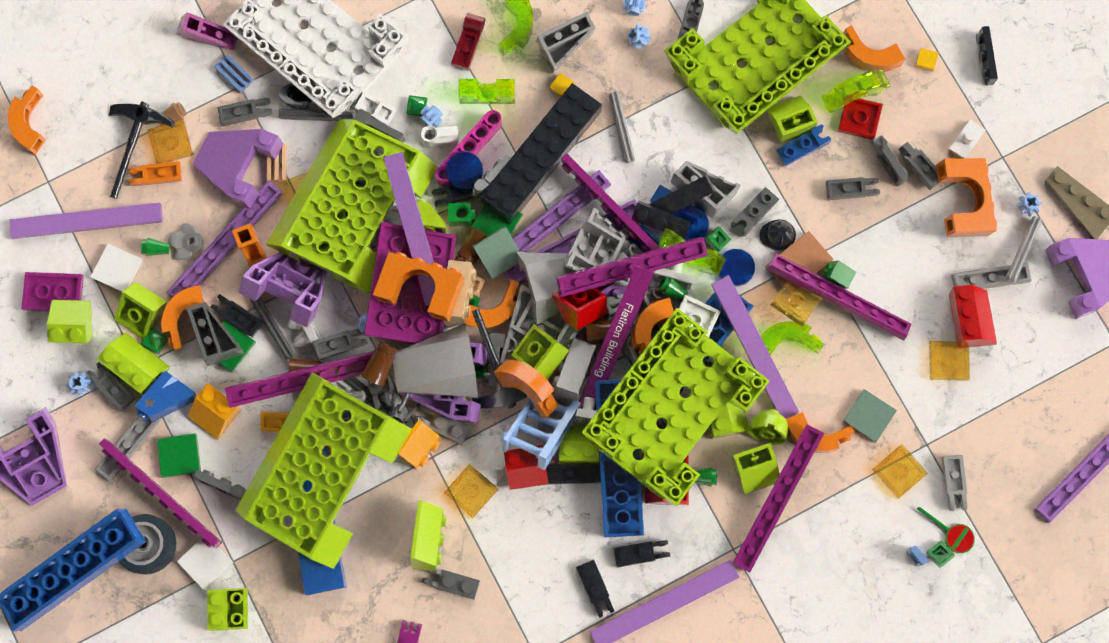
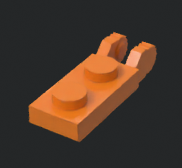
(156, 173)

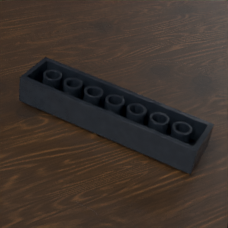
(541, 153)

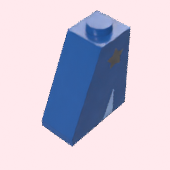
(164, 398)

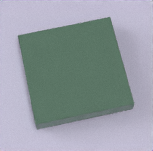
(497, 252)
(869, 415)

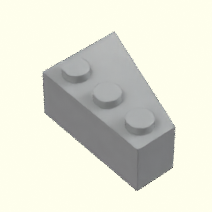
(565, 39)
(714, 202)
(573, 372)

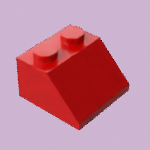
(581, 307)
(523, 469)

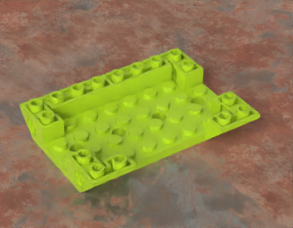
(769, 70)
(332, 189)
(653, 392)
(299, 457)

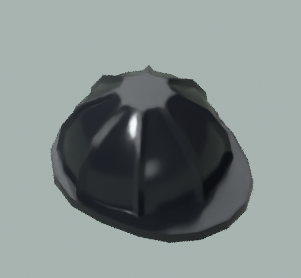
(294, 97)
(777, 234)

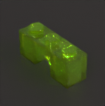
(474, 92)

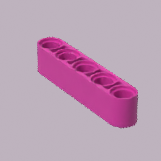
(472, 140)

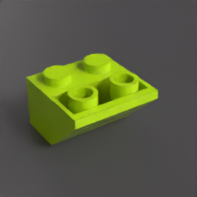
(792, 118)
(756, 468)
(227, 609)

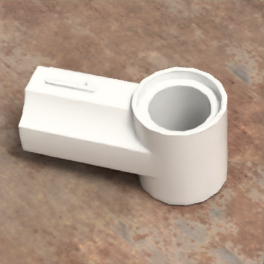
(442, 135)

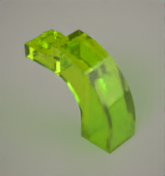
(522, 33)
(859, 86)
(710, 264)
(790, 332)

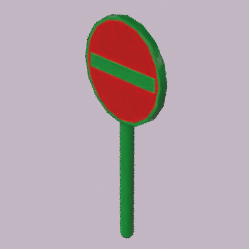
(958, 537)

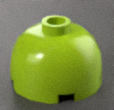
(769, 426)

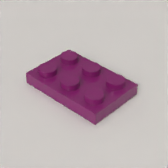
(44, 287)

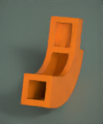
(871, 59)
(19, 117)
(249, 244)
(174, 310)
(501, 312)
(653, 315)
(531, 382)
(828, 442)

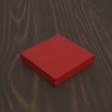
(860, 118)

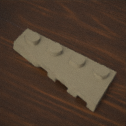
(1080, 201)

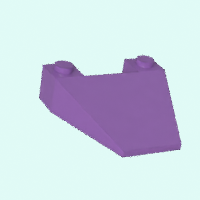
(227, 157)
(1092, 264)
(289, 280)
(453, 406)
(35, 465)

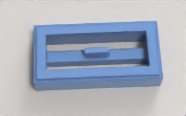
(223, 63)

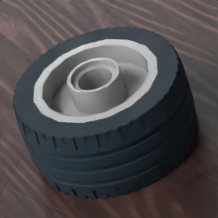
(159, 549)

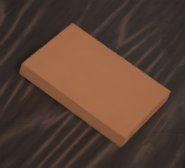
(806, 253)

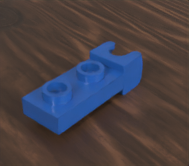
(803, 146)

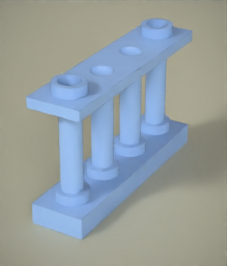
(551, 440)

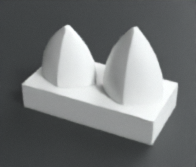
(306, 336)

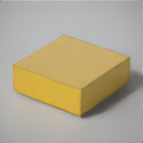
(926, 59)
(560, 84)

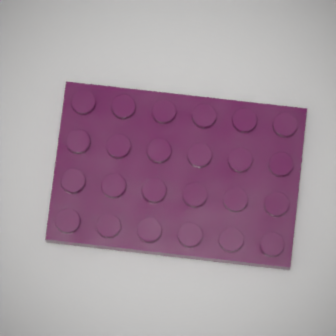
(409, 317)

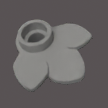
(183, 241)

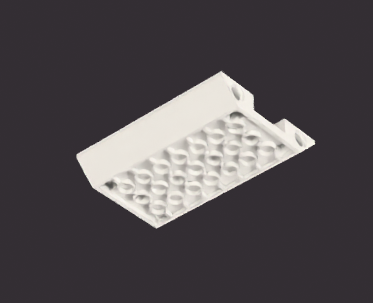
(303, 56)

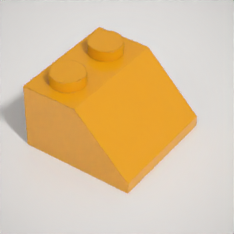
(212, 411)
(419, 445)

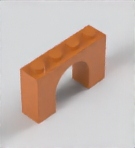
(973, 174)
(400, 268)

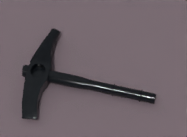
(141, 115)
(504, 396)

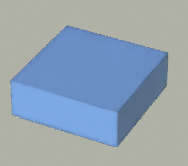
(917, 556)

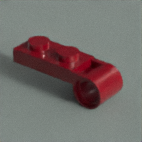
(468, 41)

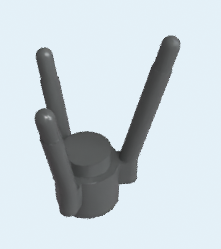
(400, 411)

